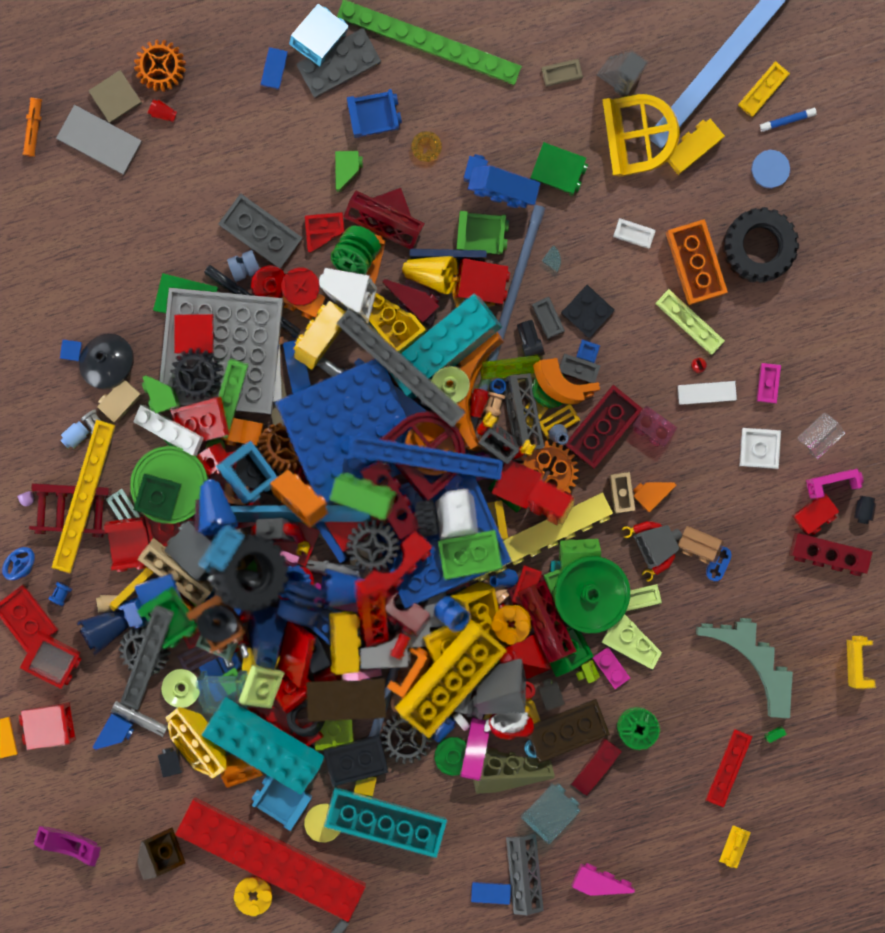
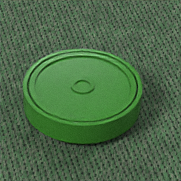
(177, 466)

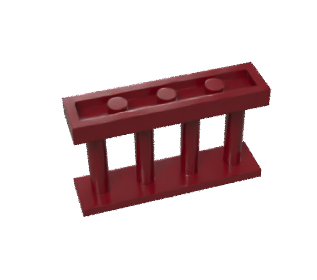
(62, 492)

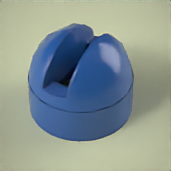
(497, 382)

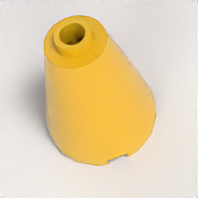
(432, 272)

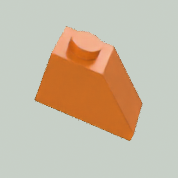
(651, 493)

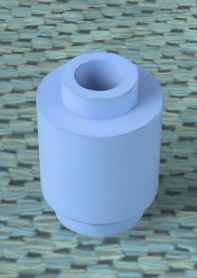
(74, 435)

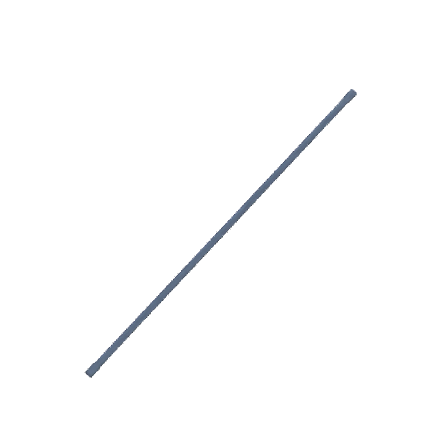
(535, 222)

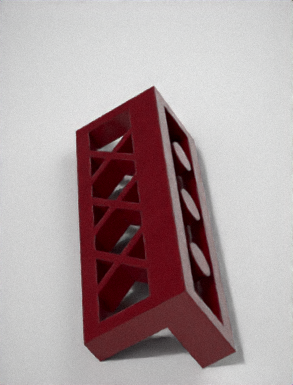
(385, 216)
(544, 623)

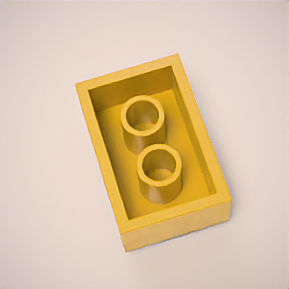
(319, 335)

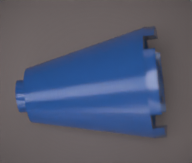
(214, 509)
(338, 588)

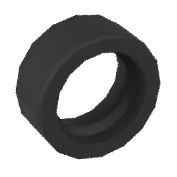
(307, 732)

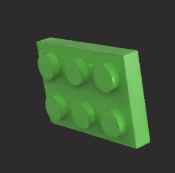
(470, 555)

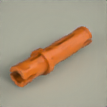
(32, 127)

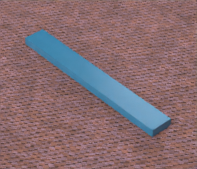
(336, 513)

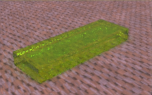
(508, 367)

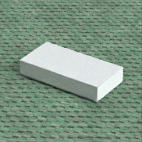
(634, 233)

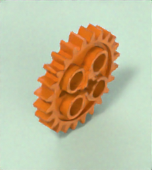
(563, 479)

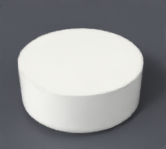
(461, 721)

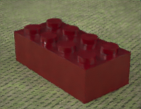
(603, 426)

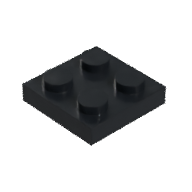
(587, 311)

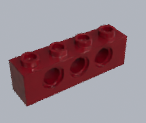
(409, 523)
(861, 557)

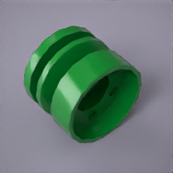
(355, 250)
(627, 724)

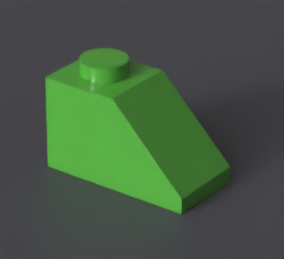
(347, 167)

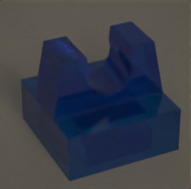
(455, 484)

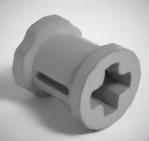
(87, 418)

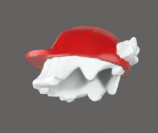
(510, 725)

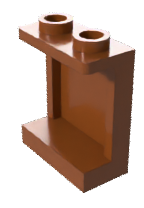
(237, 635)

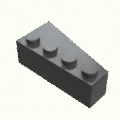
(623, 72)

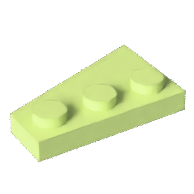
(631, 642)

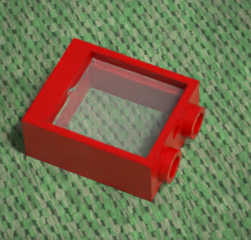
(52, 661)

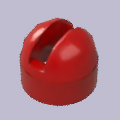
(694, 366)

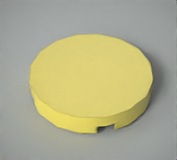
(315, 824)

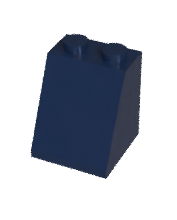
(266, 635)

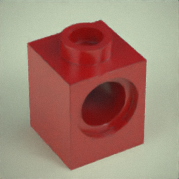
(211, 457)

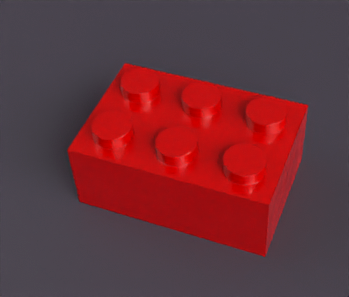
(550, 502)

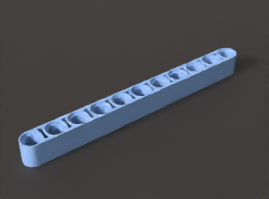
(719, 64)

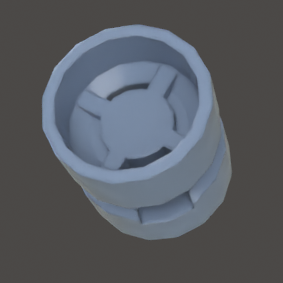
(243, 265)

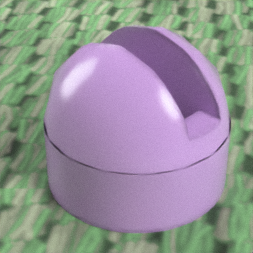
(26, 498)

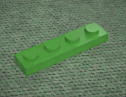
(232, 388)

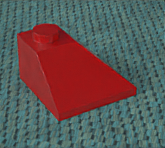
(531, 654)

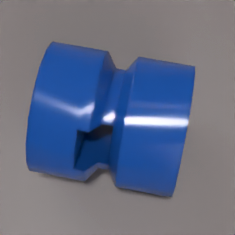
(452, 614)

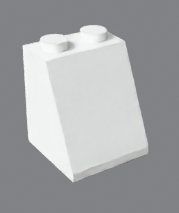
(350, 291)
(456, 515)

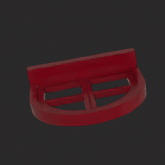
(411, 473)

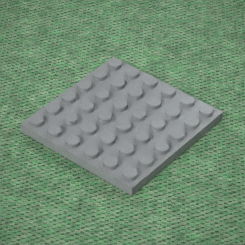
(244, 330)

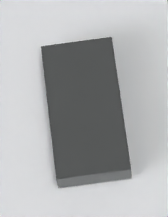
(548, 317)

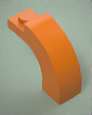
(557, 387)

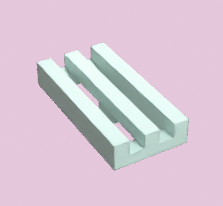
(127, 500)

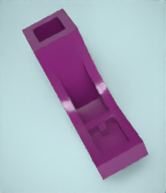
(68, 843)

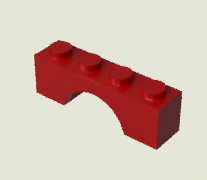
(413, 549)

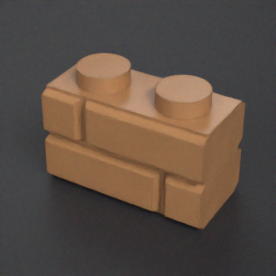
(700, 544)

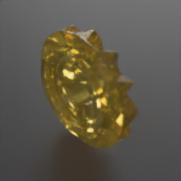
(422, 138)

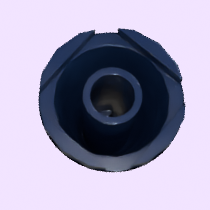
(102, 629)

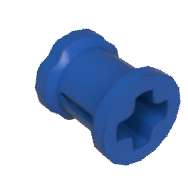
(60, 593)

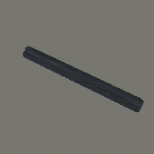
(236, 289)

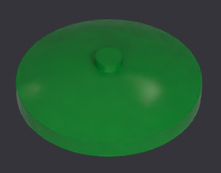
(592, 594)

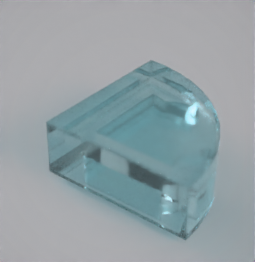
(553, 259)

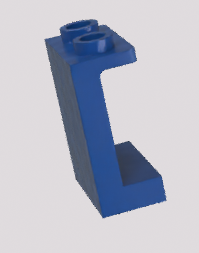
(374, 113)

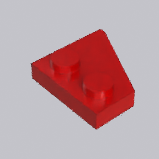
(322, 229)

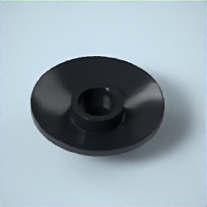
(216, 630)

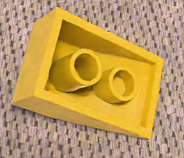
(481, 603)

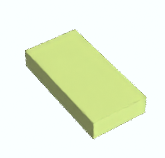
(644, 597)

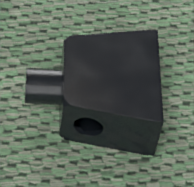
(320, 659)

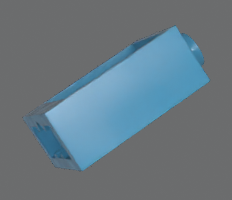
(233, 480)

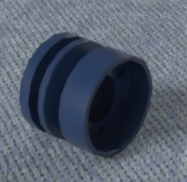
(302, 599)

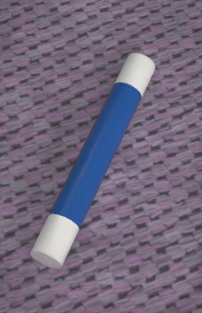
(788, 119)

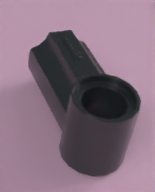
(531, 344)

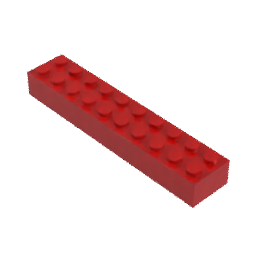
(271, 859)

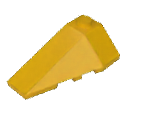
(395, 324)

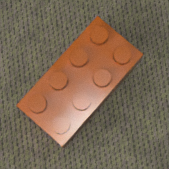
(696, 262)

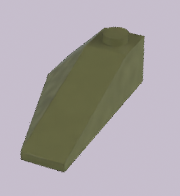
(509, 771)

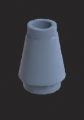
(555, 433)

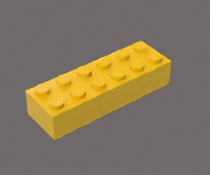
(450, 679)

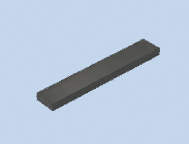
(147, 657)

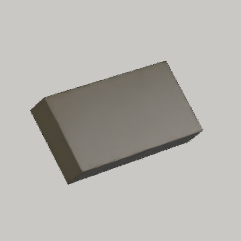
(562, 72)

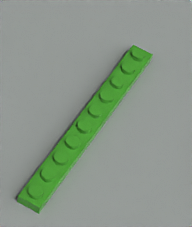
(429, 42)

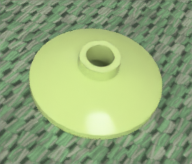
(460, 385)
(173, 694)

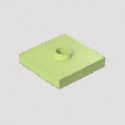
(261, 687)

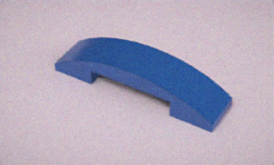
(297, 371)

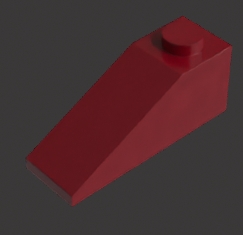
(416, 301)
(596, 766)

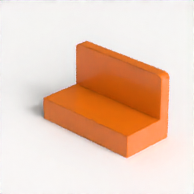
(238, 771)

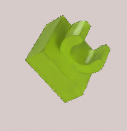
(589, 672)

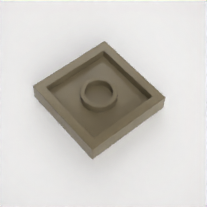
(115, 96)

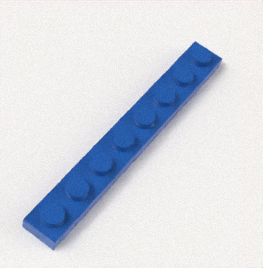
(425, 457)

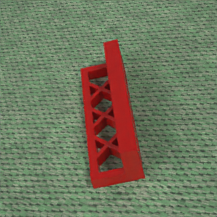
(367, 617)

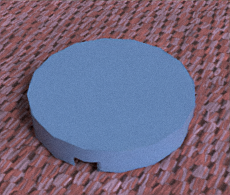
(770, 169)

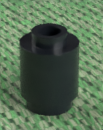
(865, 509)

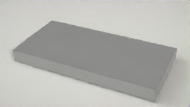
(99, 139)

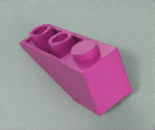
(596, 883)

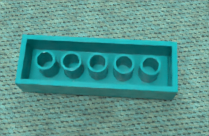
(451, 339)
(263, 745)
(385, 822)

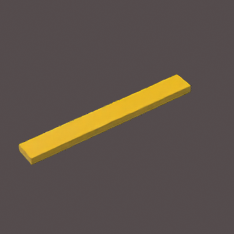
(83, 496)

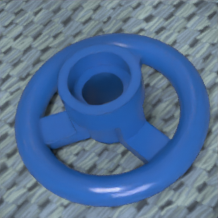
(21, 567)

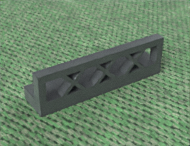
(516, 410)
(521, 876)

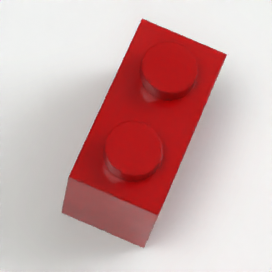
(816, 514)

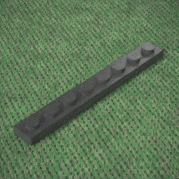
(401, 367)

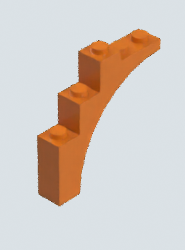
(471, 366)

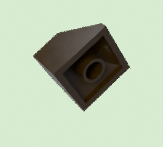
(159, 854)

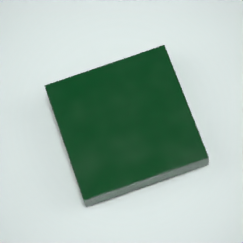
(157, 497)

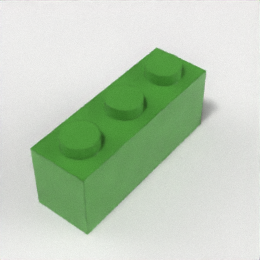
(362, 495)

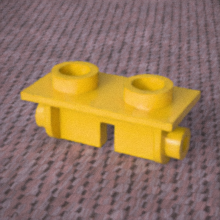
(734, 846)

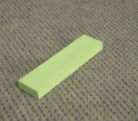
(690, 322)

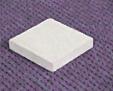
(760, 448)

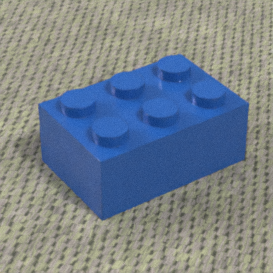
(503, 186)

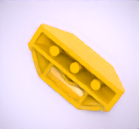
(186, 733)

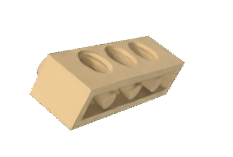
(163, 564)

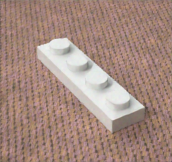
(168, 430)

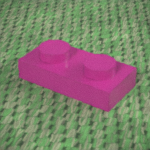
(768, 383)
(611, 667)

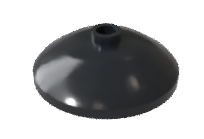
(113, 367)

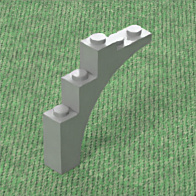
(381, 655)

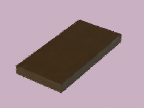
(346, 700)
(568, 730)

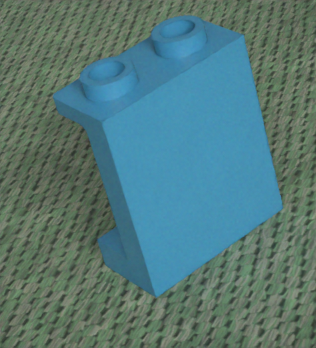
(220, 549)
(280, 802)

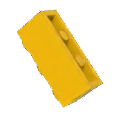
(695, 145)
(344, 642)

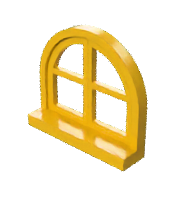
(617, 137)

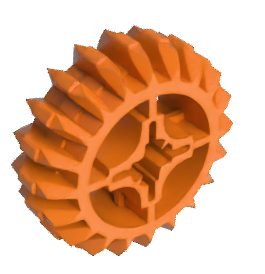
(149, 53)

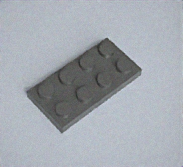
(344, 61)
(260, 231)

